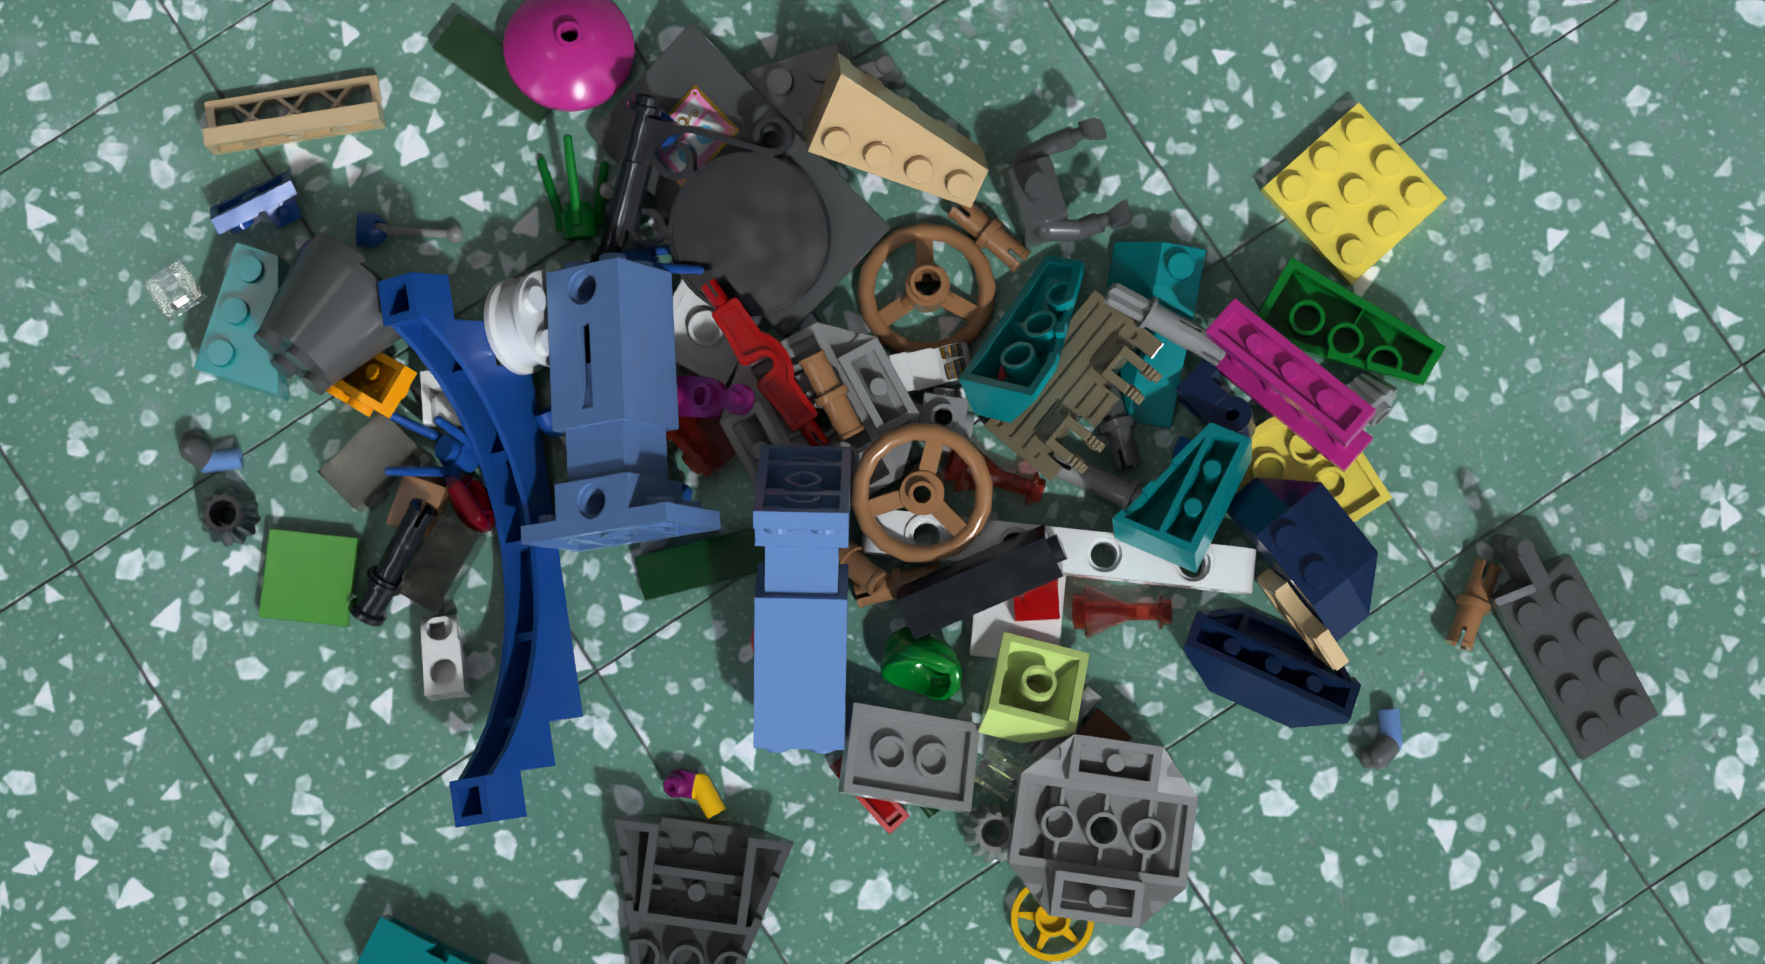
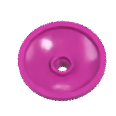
(563, 72)

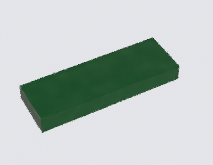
(484, 61)
(699, 564)

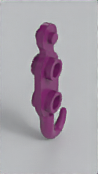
(709, 397)

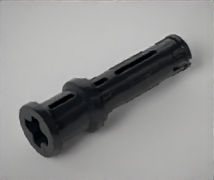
(386, 577)

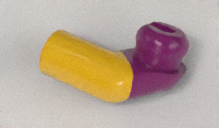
(695, 786)

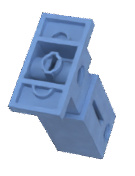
(614, 403)
(801, 598)

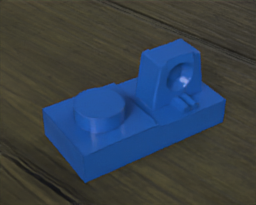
(273, 196)

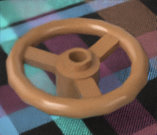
(926, 273)
(921, 475)

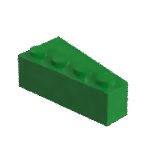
(1346, 328)

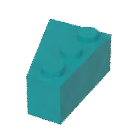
(241, 305)
(1188, 500)

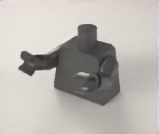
(1038, 197)

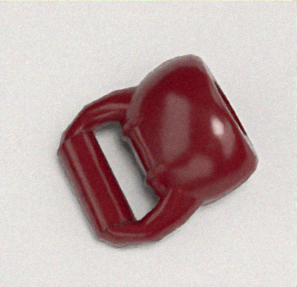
(471, 503)

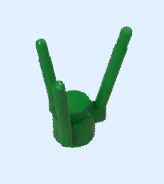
(578, 220)

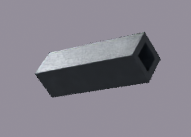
(981, 581)

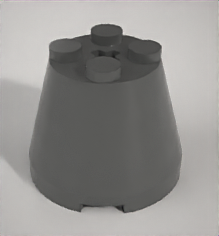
(325, 315)

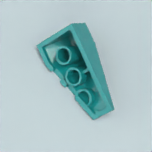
(1025, 342)

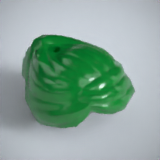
(921, 665)

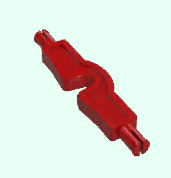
(751, 345)

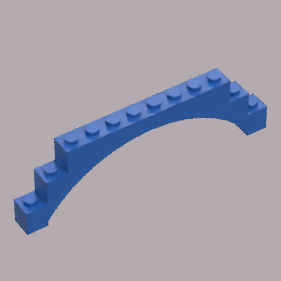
(538, 660)

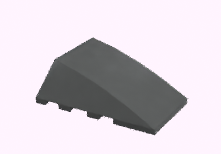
(695, 886)

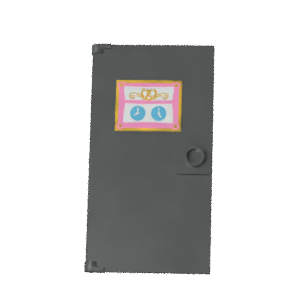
(708, 91)

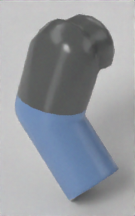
(205, 458)
(1387, 744)

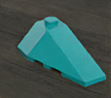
(1173, 277)

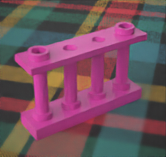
(1291, 385)

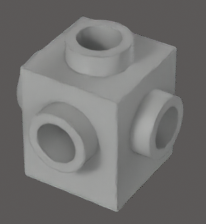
(948, 401)

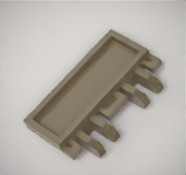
(1093, 354)

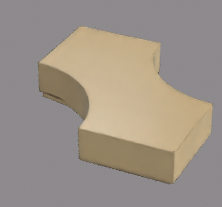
(1302, 620)

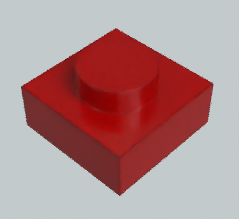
(1038, 604)

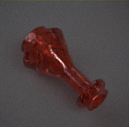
(959, 473)
(1099, 611)

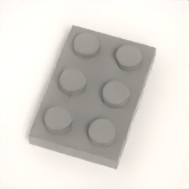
(909, 758)

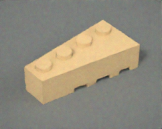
(890, 137)

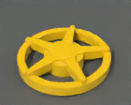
(1048, 927)

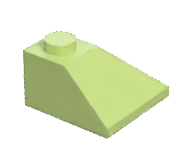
(1033, 690)

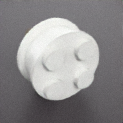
(519, 323)

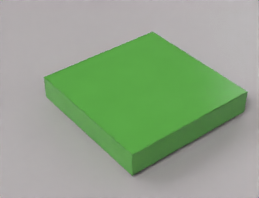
(309, 577)

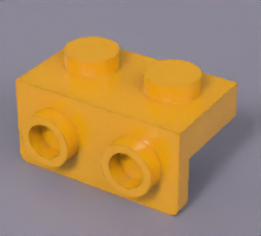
(375, 386)

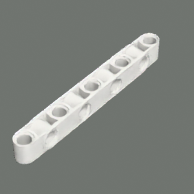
(1223, 566)

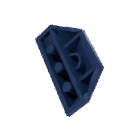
(1311, 547)
(1268, 669)

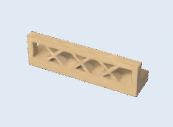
(295, 125)

